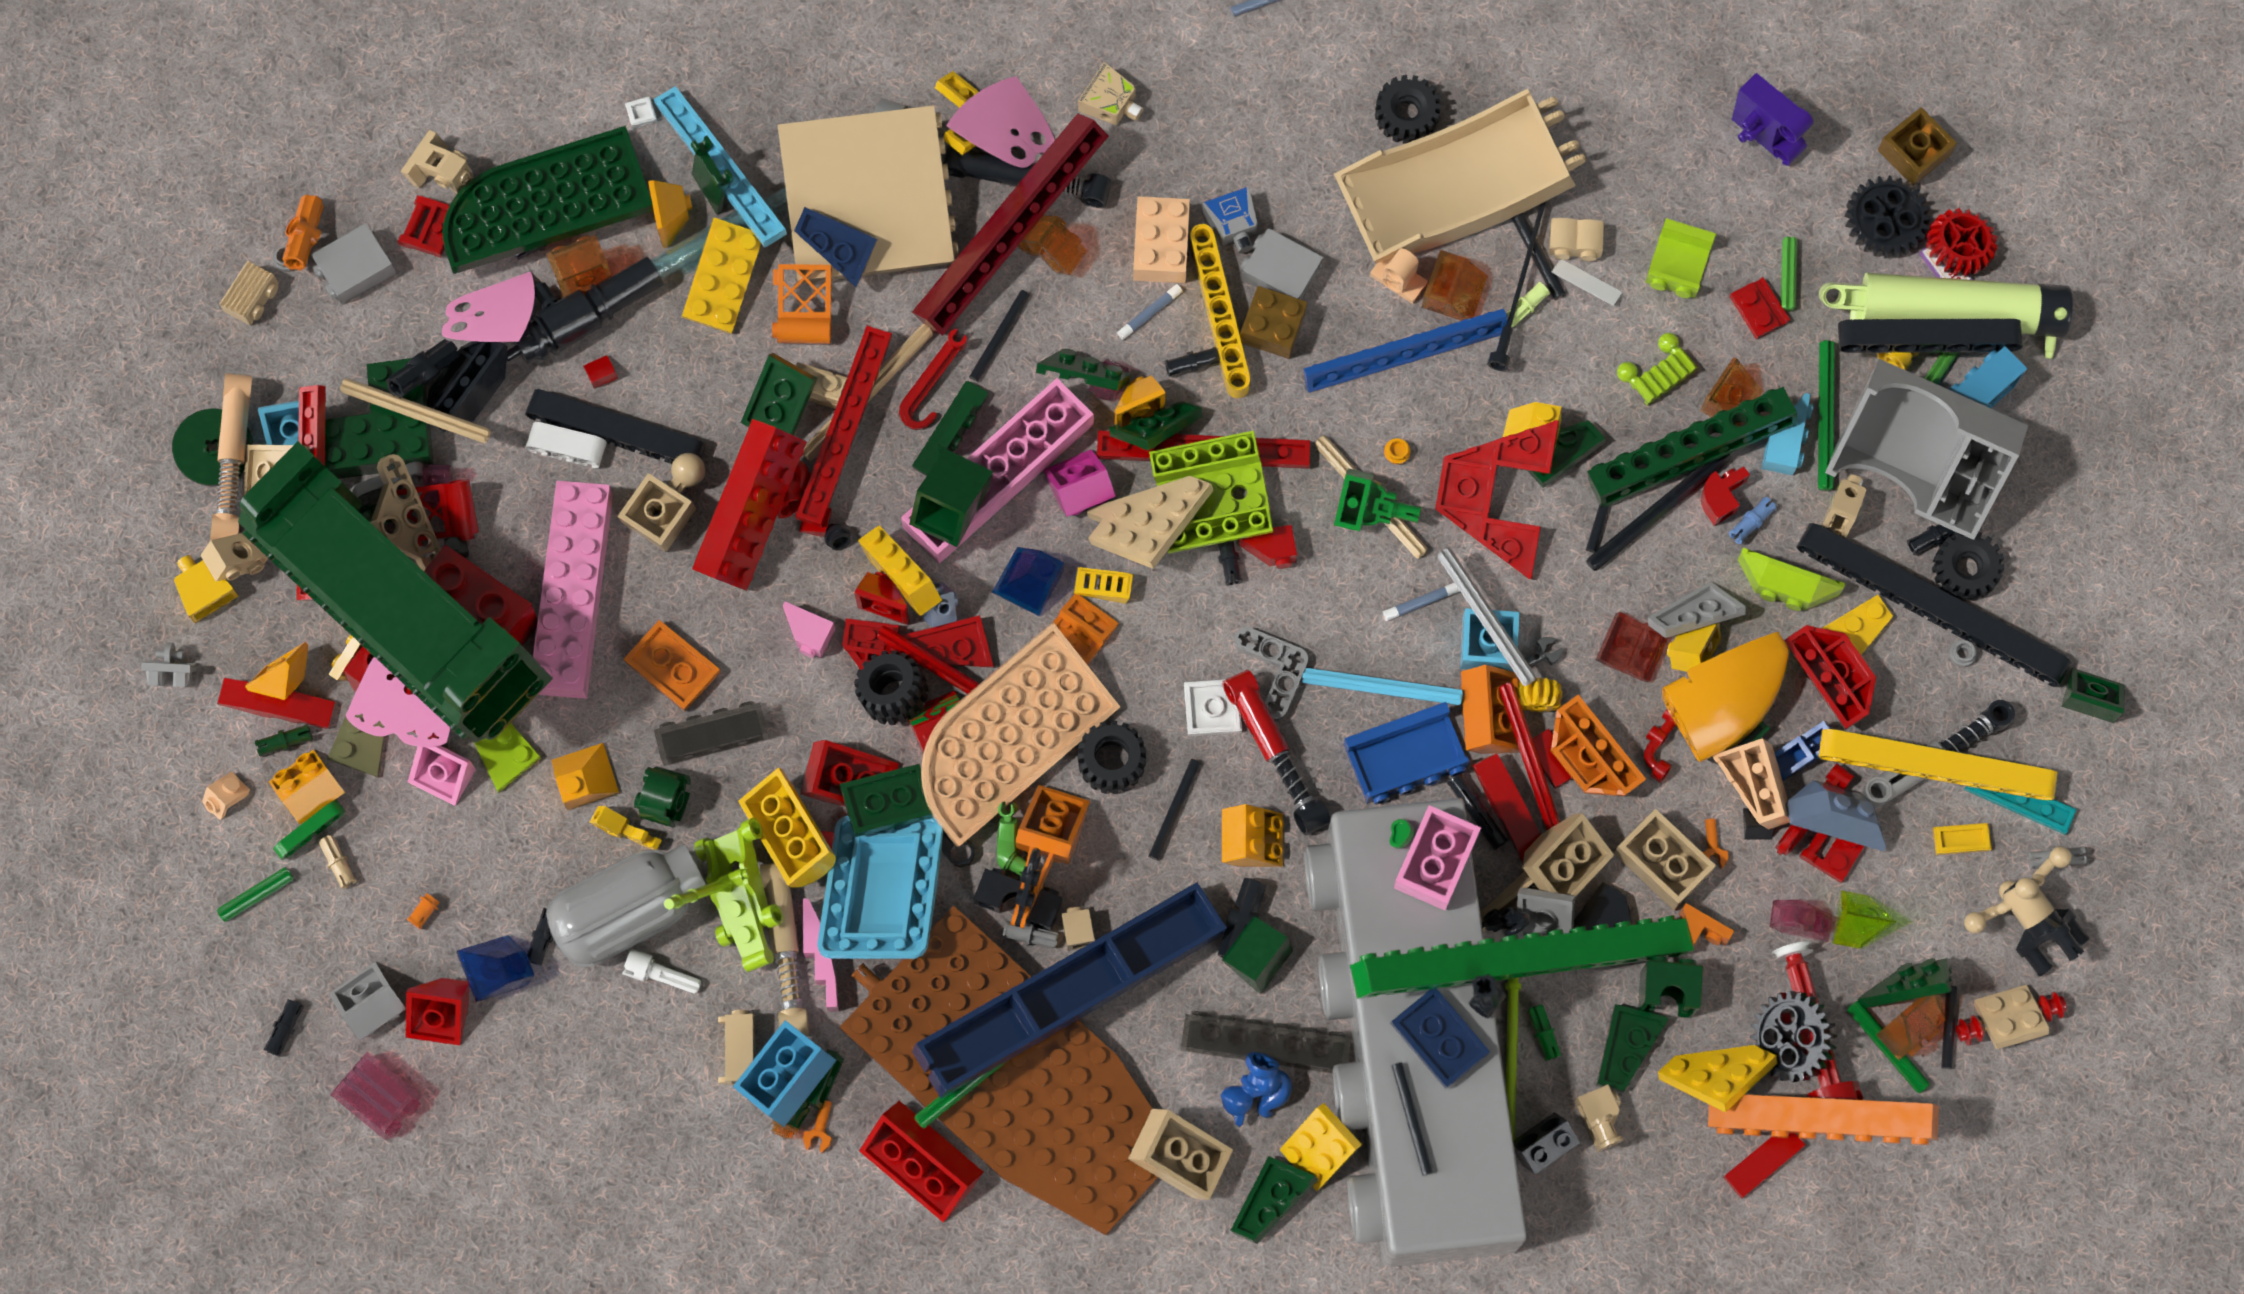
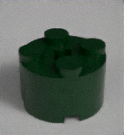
(663, 796)

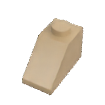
(1596, 1105)

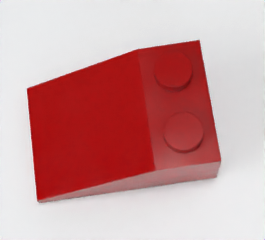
(836, 764)

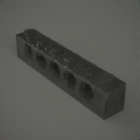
(1253, 1029)

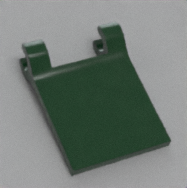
(708, 176)

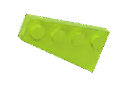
(506, 756)

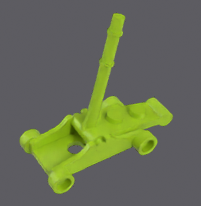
(736, 894)

